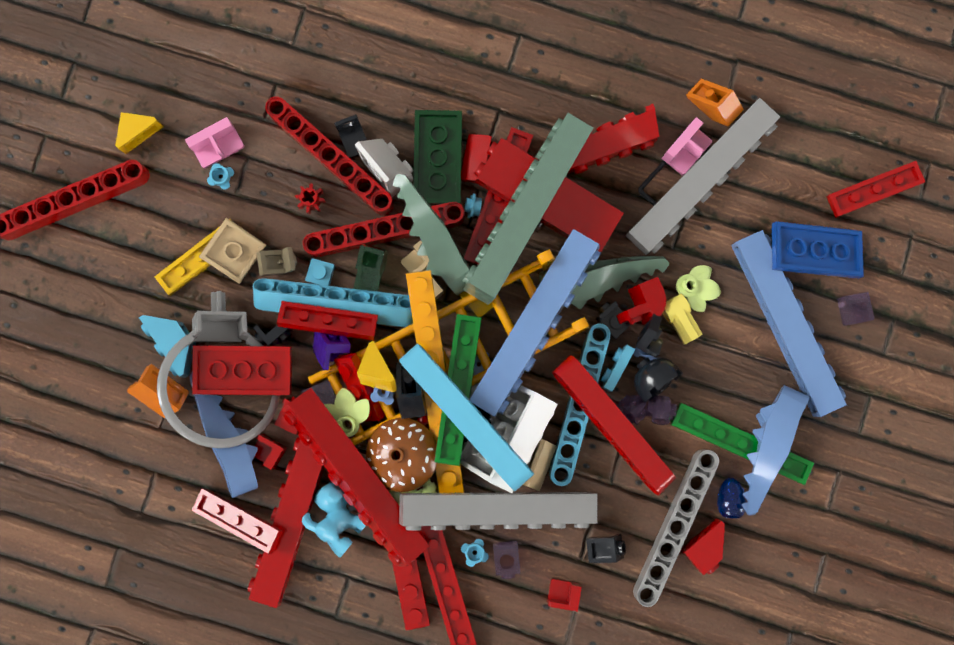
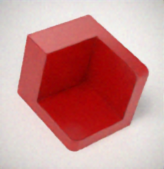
(269, 451)
(564, 595)

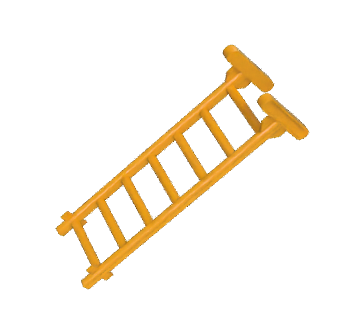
(544, 261)

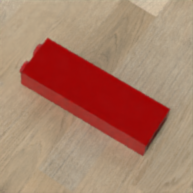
(570, 207)

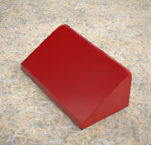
(475, 153)

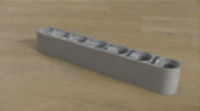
(677, 539)

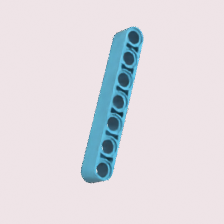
(390, 307)
(572, 414)
(466, 417)

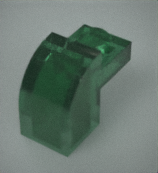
(370, 267)

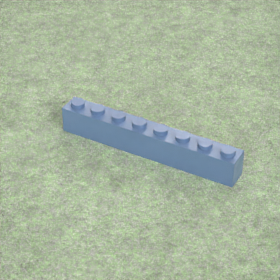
(535, 322)
(789, 325)

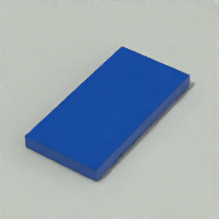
(817, 250)

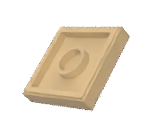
(232, 250)

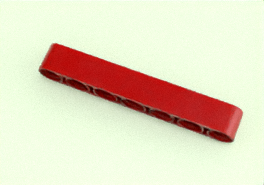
(324, 146)
(81, 199)
(372, 227)
(613, 425)

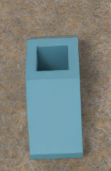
(166, 335)

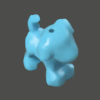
(338, 519)

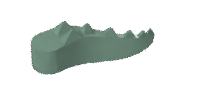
(436, 240)
(612, 274)

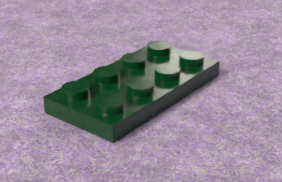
(438, 155)

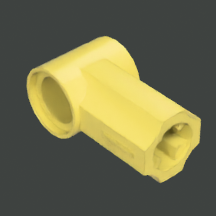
(678, 314)

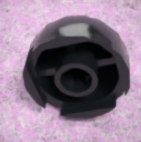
(655, 377)

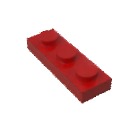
(348, 366)

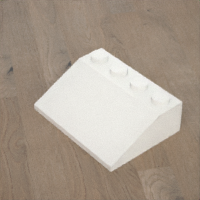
(521, 428)

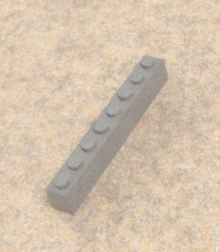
(705, 173)
(497, 509)

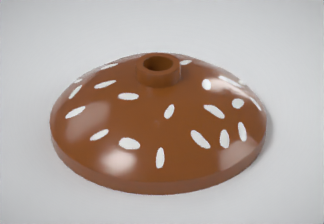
(416, 449)

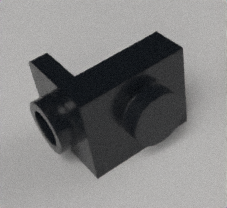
(276, 335)

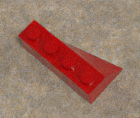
(618, 140)

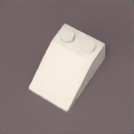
(383, 162)

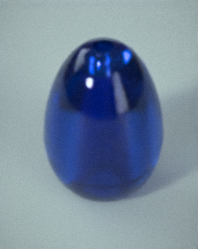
(731, 499)

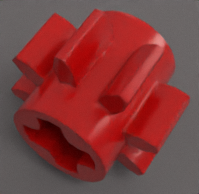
(304, 201)

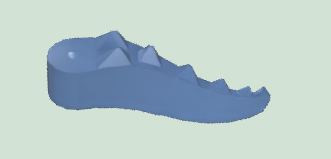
(774, 443)
(236, 460)

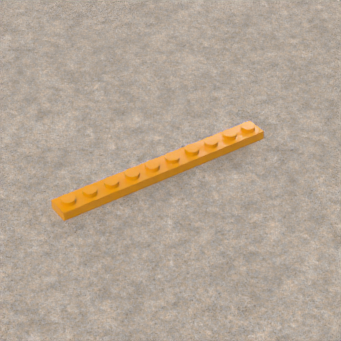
(429, 337)

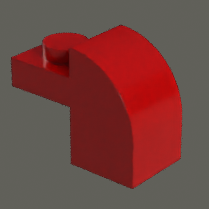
(648, 299)

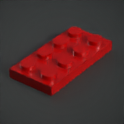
(242, 370)

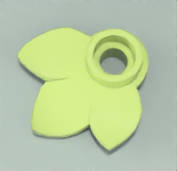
(702, 287)
(349, 409)

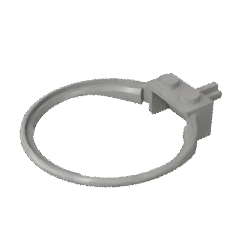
(211, 326)

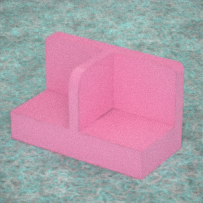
(215, 142)
(687, 148)

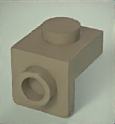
(276, 262)

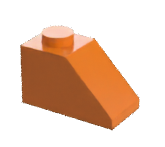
(715, 101)

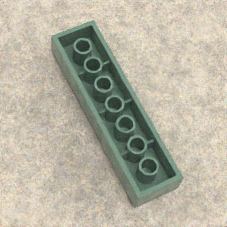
(530, 204)

